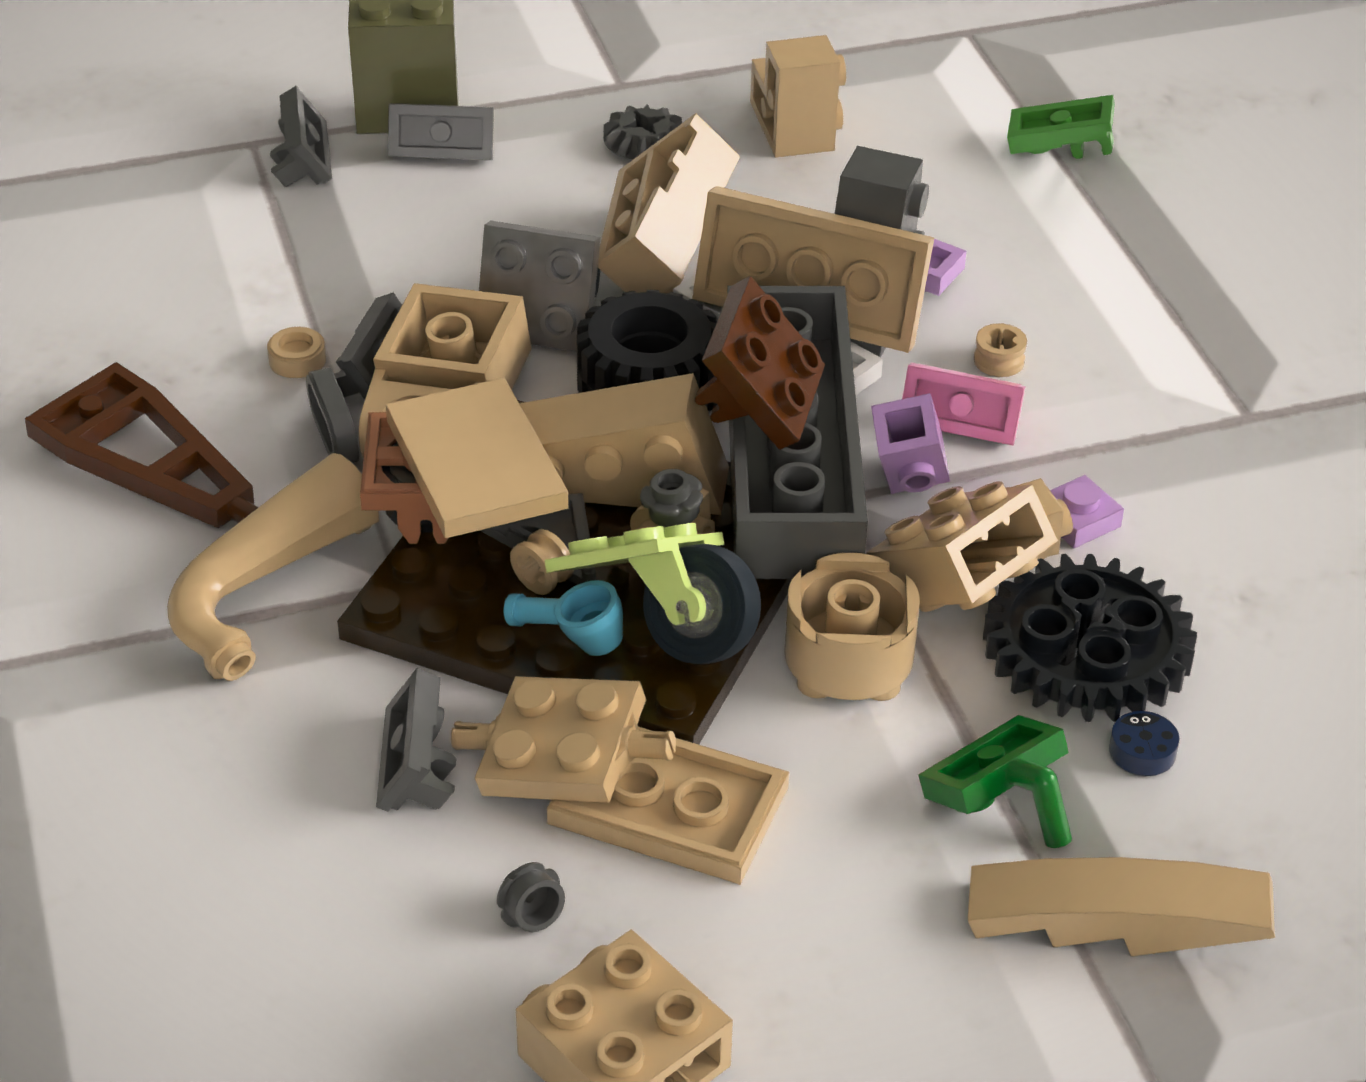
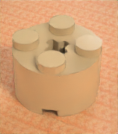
(851, 628)

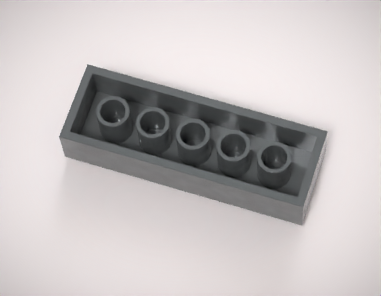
(809, 495)

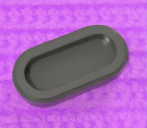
(332, 414)

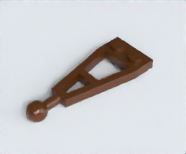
(109, 402)

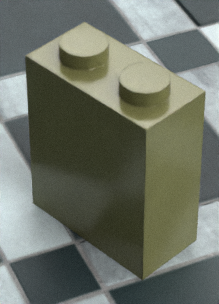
(400, 56)

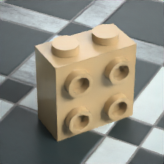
(968, 543)
(623, 1021)

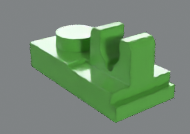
(1062, 123)

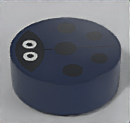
(1144, 743)

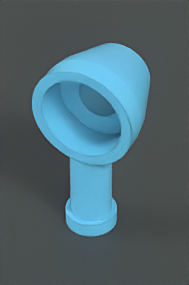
(586, 614)

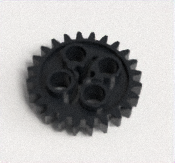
(1119, 662)

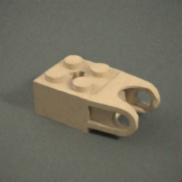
(447, 342)

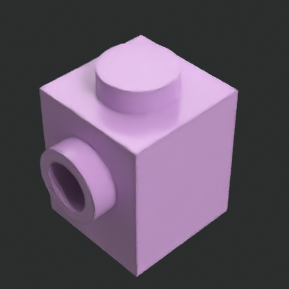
(910, 444)

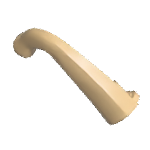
(293, 523)

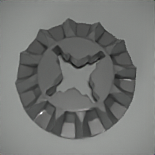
(630, 131)

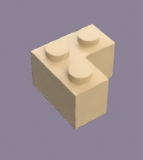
(798, 95)

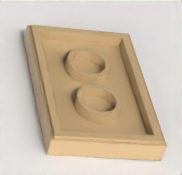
(476, 457)
(689, 811)

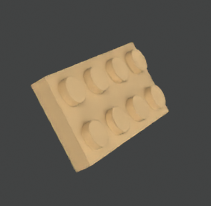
(809, 247)

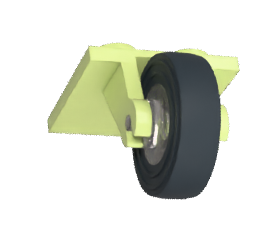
(696, 594)

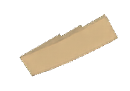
(1144, 901)

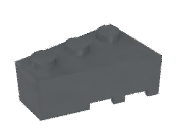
(882, 191)

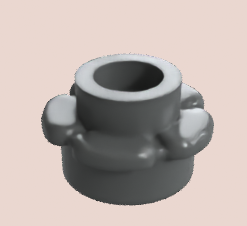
(672, 497)
(531, 897)

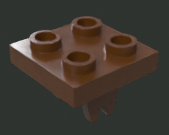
(760, 366)

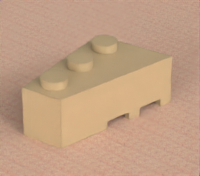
(624, 435)

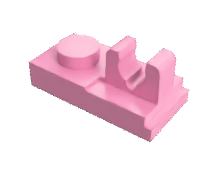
(969, 402)

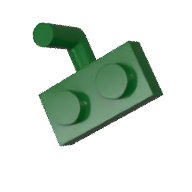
(997, 762)

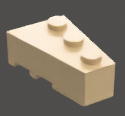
(661, 207)

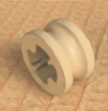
(1000, 350)
(529, 561)

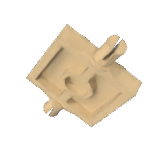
(562, 739)

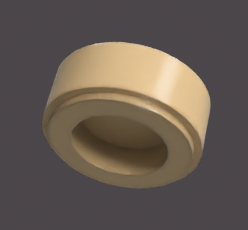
(296, 352)

